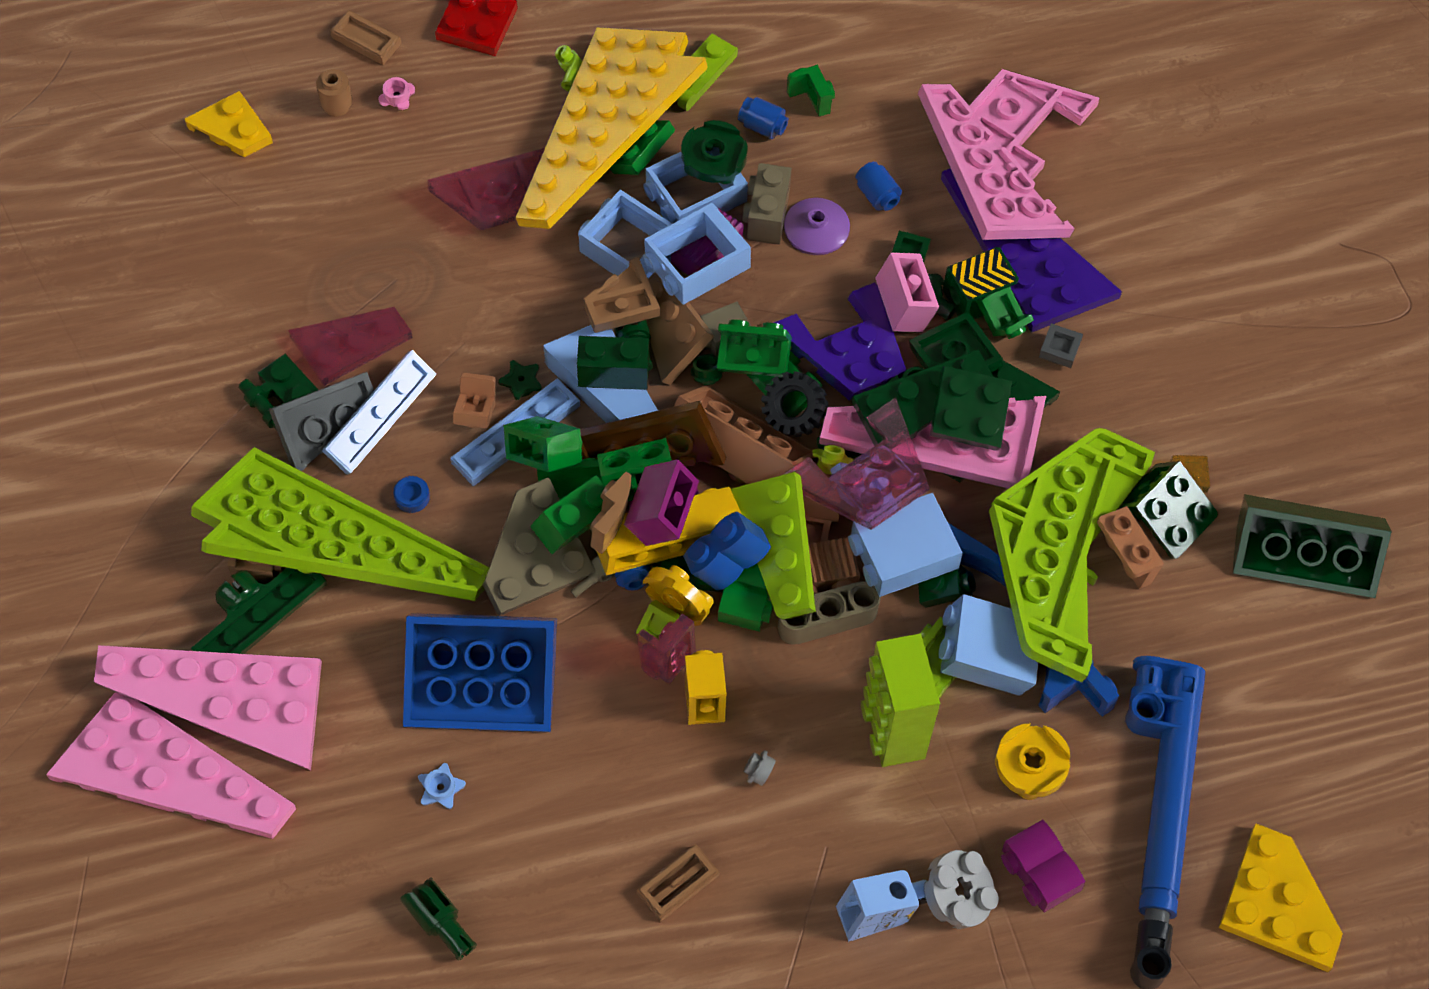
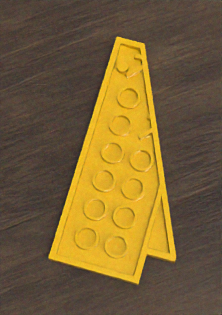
(614, 100)

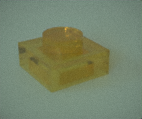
(1197, 468)

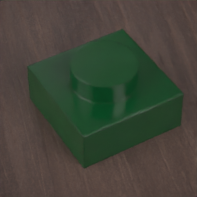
(911, 243)

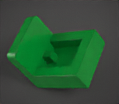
(812, 82)
(1004, 314)

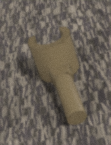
(593, 578)

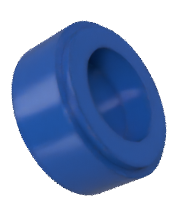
(411, 494)

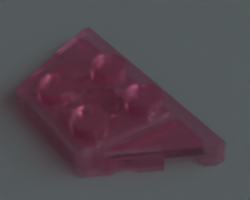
(488, 192)

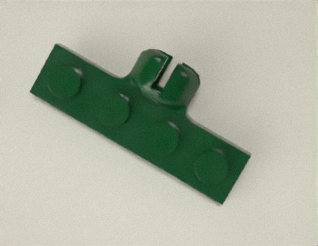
(257, 608)

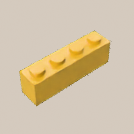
(704, 514)

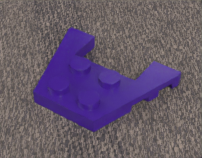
(857, 356)

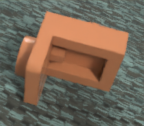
(475, 401)

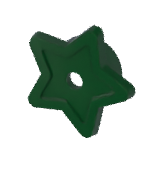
(521, 388)

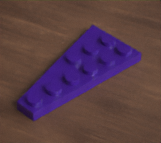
(1051, 274)

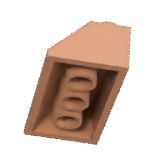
(750, 443)

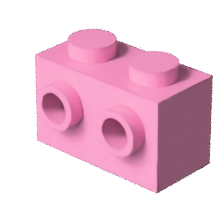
(907, 292)

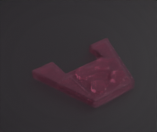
(875, 482)

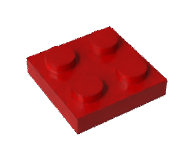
(476, 24)

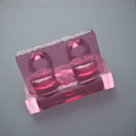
(666, 656)

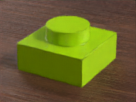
(656, 618)

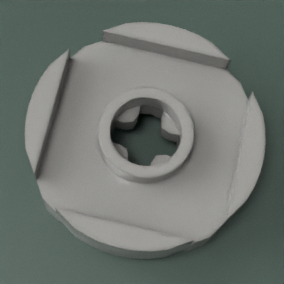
(977, 884)

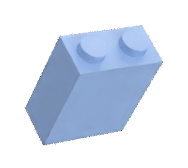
(907, 547)
(985, 646)

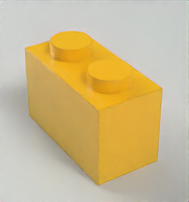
(705, 687)

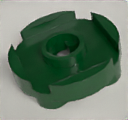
(711, 168)

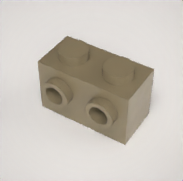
(769, 203)

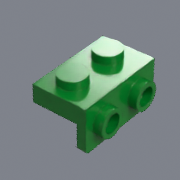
(753, 349)

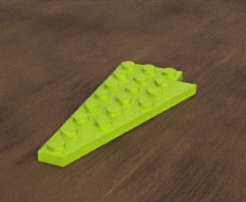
(297, 522)

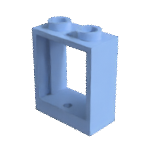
(673, 169)
(609, 215)
(703, 222)

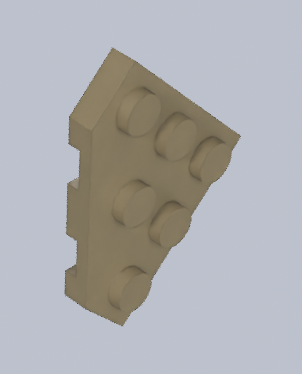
(522, 564)

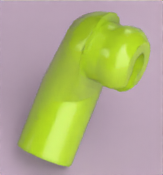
(570, 63)

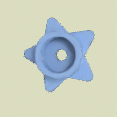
(435, 778)

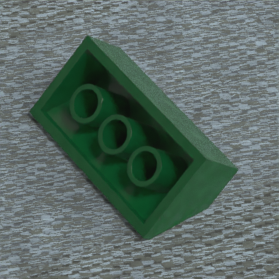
(1310, 546)

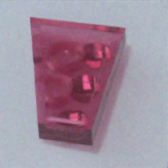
(349, 342)

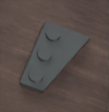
(315, 418)

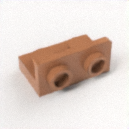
(1131, 545)

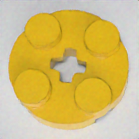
(677, 593)
(1027, 780)

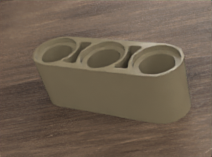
(841, 601)

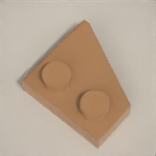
(622, 300)

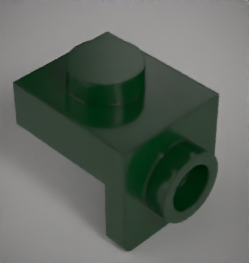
(946, 587)

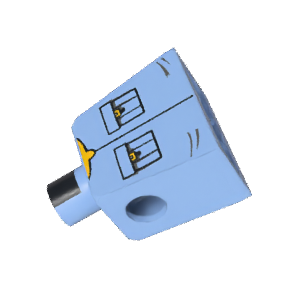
(879, 903)

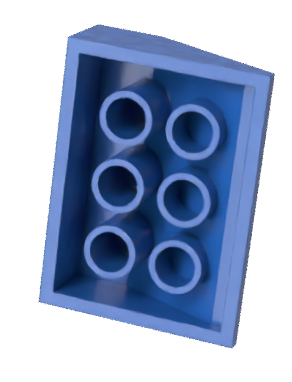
(479, 672)

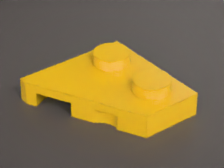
(231, 124)

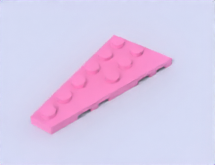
(989, 177)
(998, 468)
(240, 696)

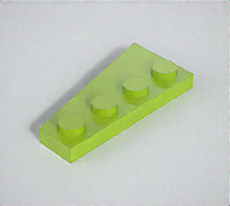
(786, 568)

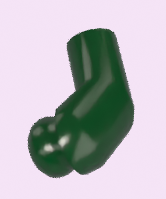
(946, 309)

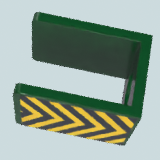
(976, 279)

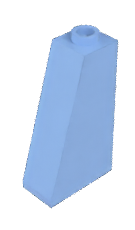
(607, 403)

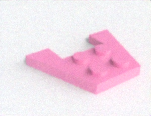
(1018, 104)

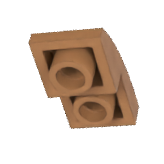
(613, 510)

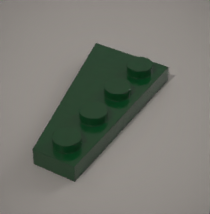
(914, 394)

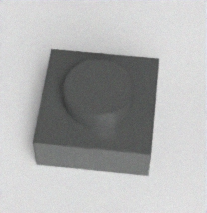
(1060, 345)

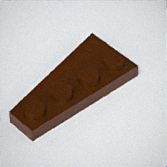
(684, 427)

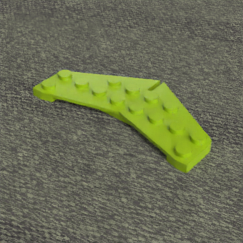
(1045, 537)

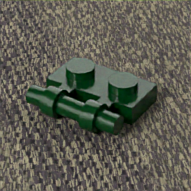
(279, 379)

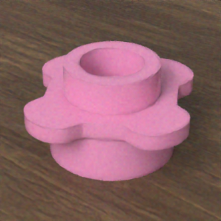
(396, 86)

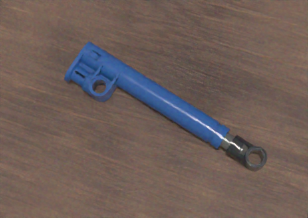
(1174, 698)

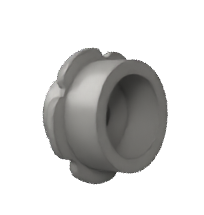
(759, 767)

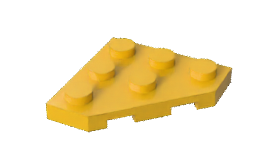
(1280, 902)

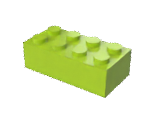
(900, 700)

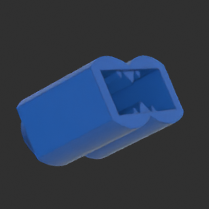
(727, 551)

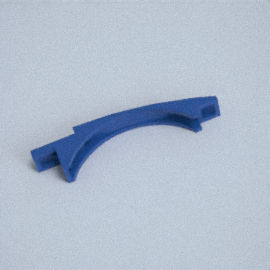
(1057, 687)

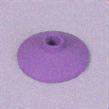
(814, 236)

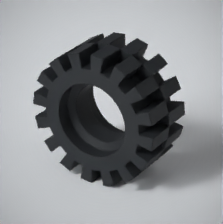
(774, 404)

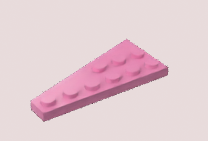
(159, 765)

